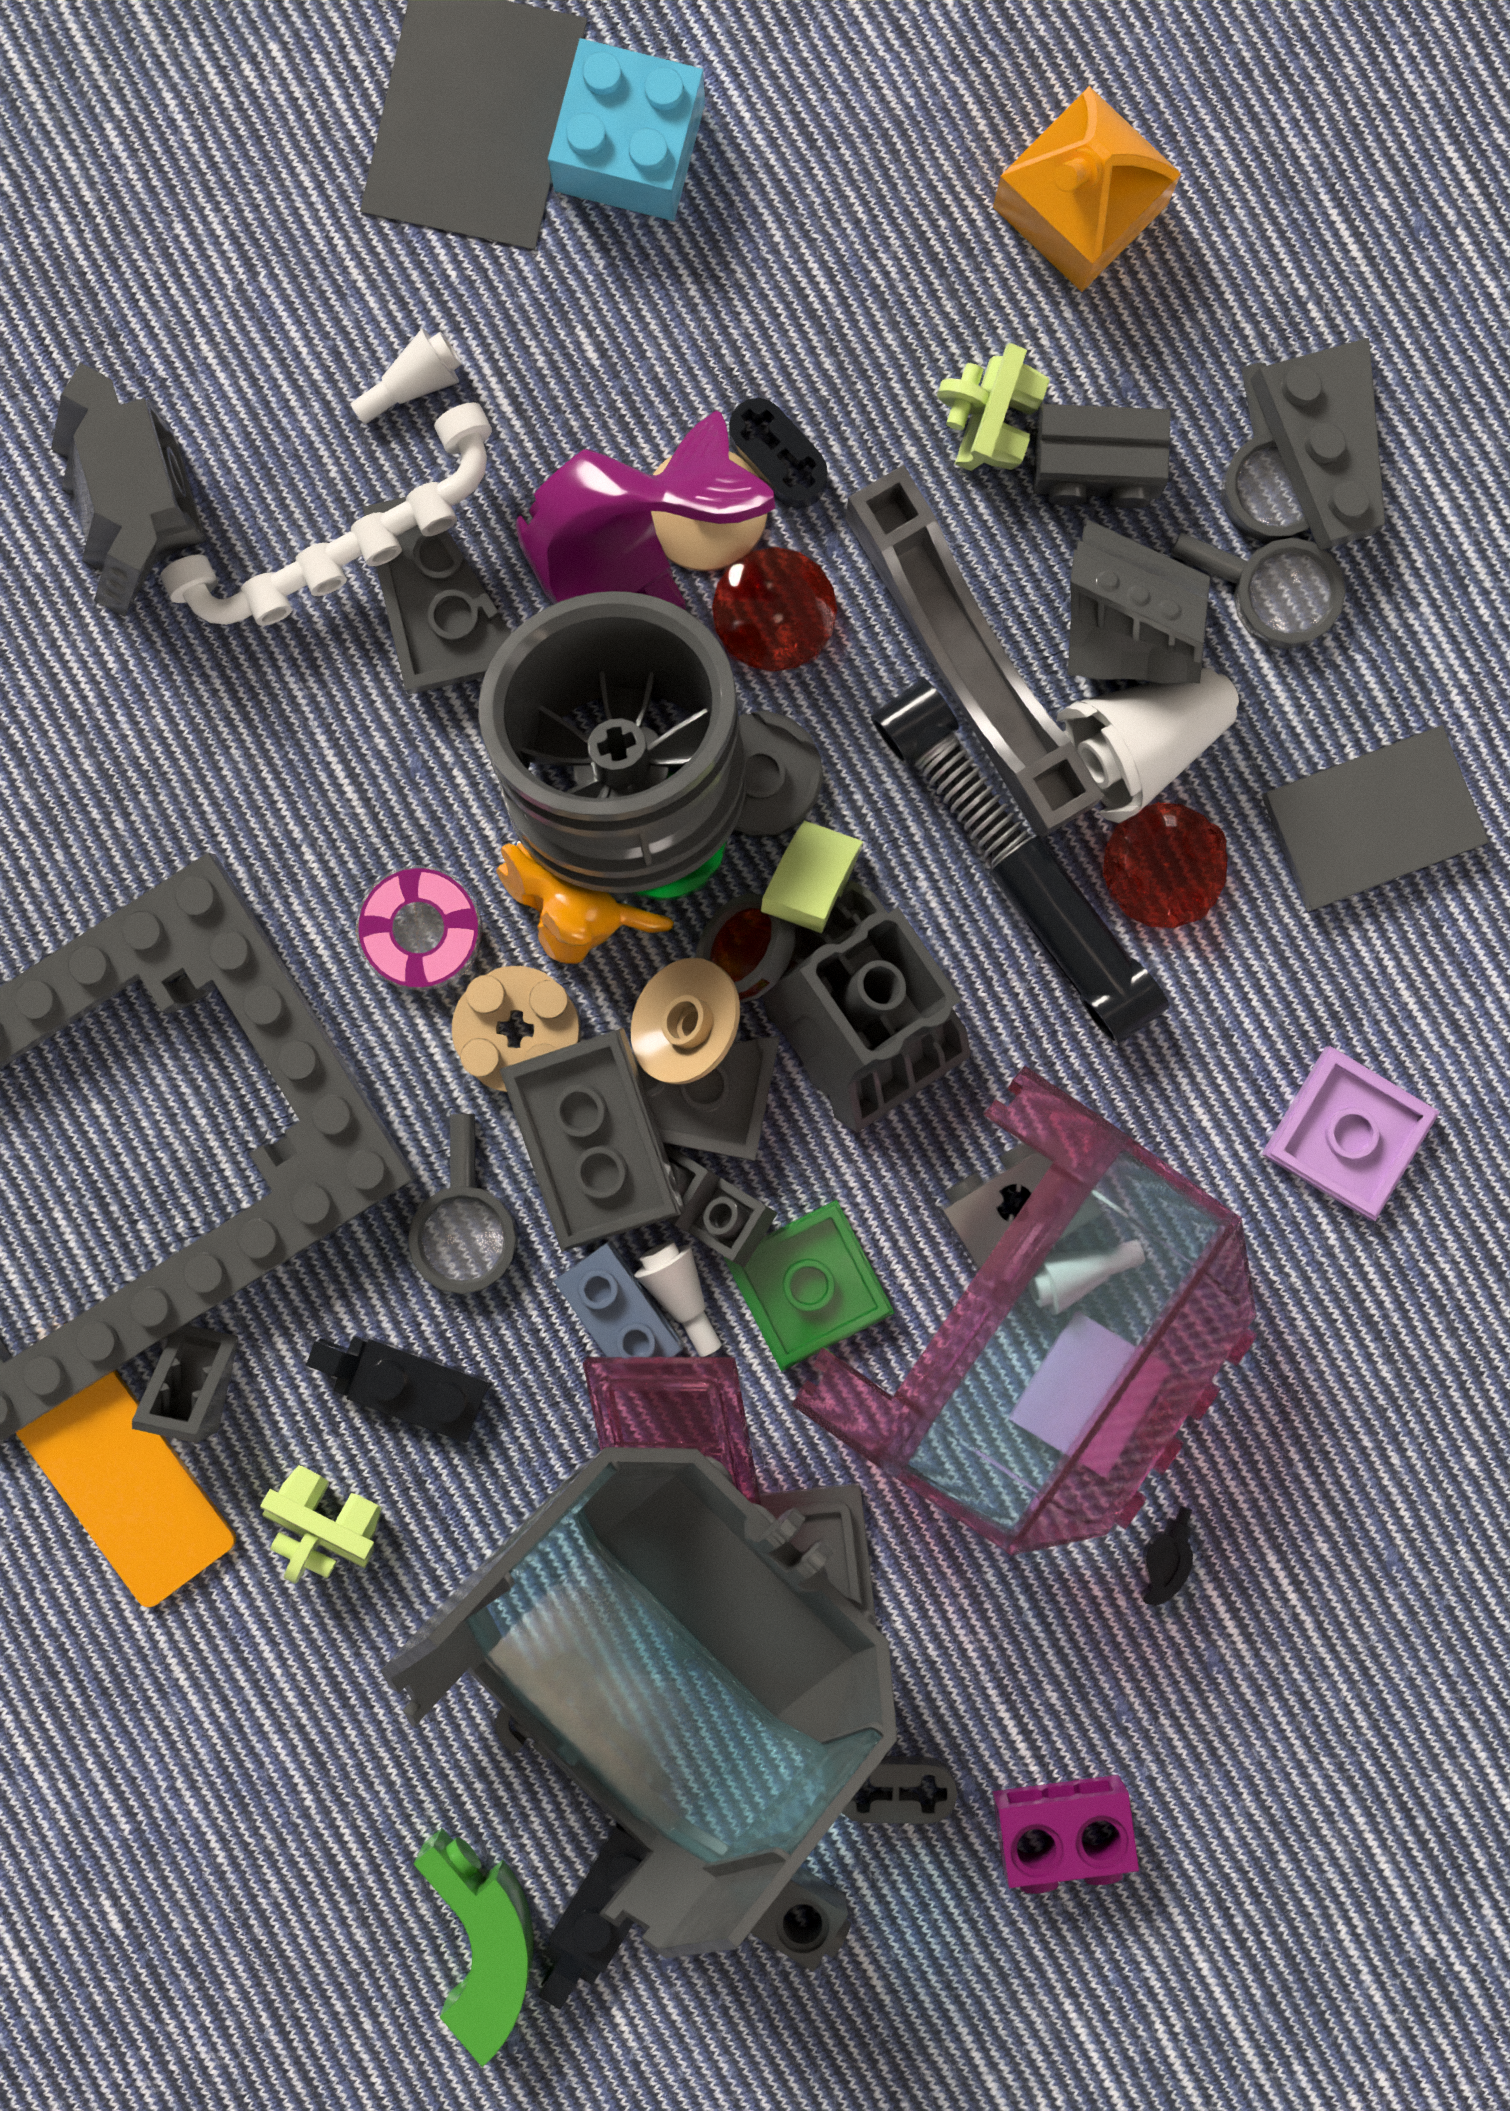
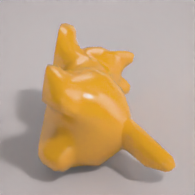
(570, 916)

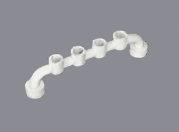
(373, 536)

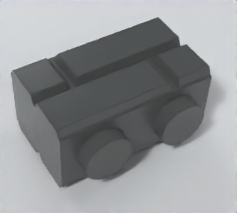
(1101, 454)

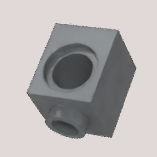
(808, 1942)

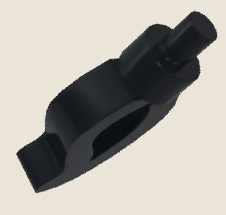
(1168, 1559)

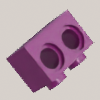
(1065, 1813)

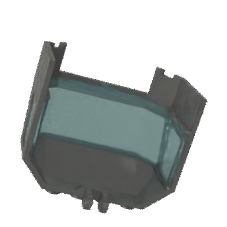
(678, 1676)

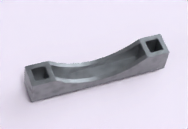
(934, 598)

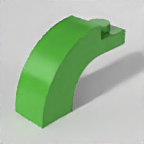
(501, 1940)

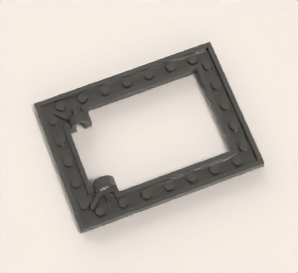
(319, 1174)

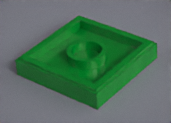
(810, 1286)

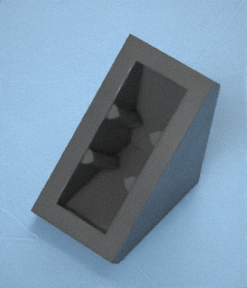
(188, 1385)

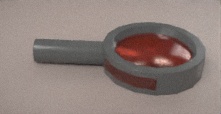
(748, 945)

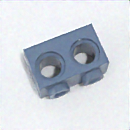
(617, 1307)

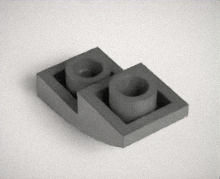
(718, 1210)

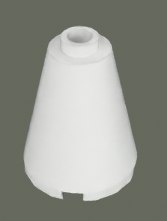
(1147, 736)

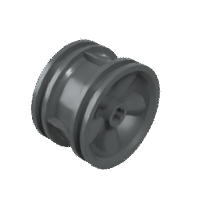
(624, 819)

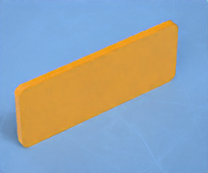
(128, 1490)

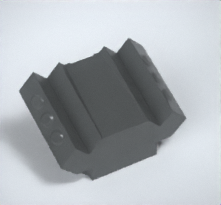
(124, 485)
(1134, 612)
(867, 1009)

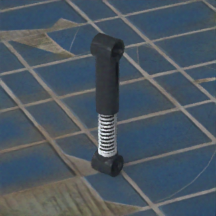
(1110, 983)

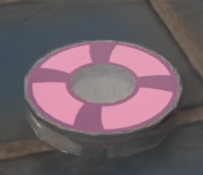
(419, 928)

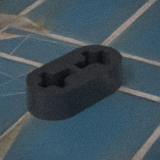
(789, 443)

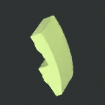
(811, 876)

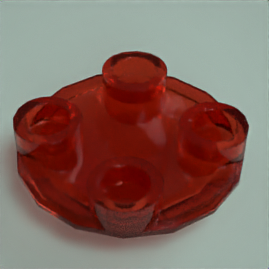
(774, 609)
(1166, 865)

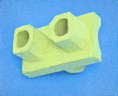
(1004, 385)
(295, 1510)

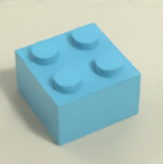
(627, 129)

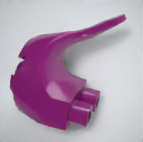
(597, 523)

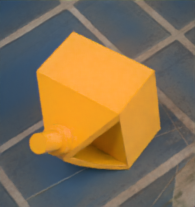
(1085, 189)

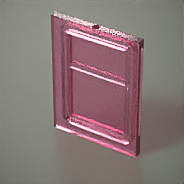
(674, 1406)

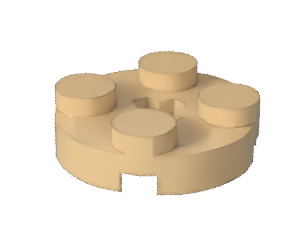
(491, 1001)

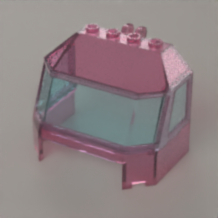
(1066, 1347)

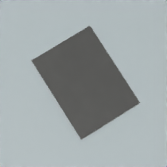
(472, 117)

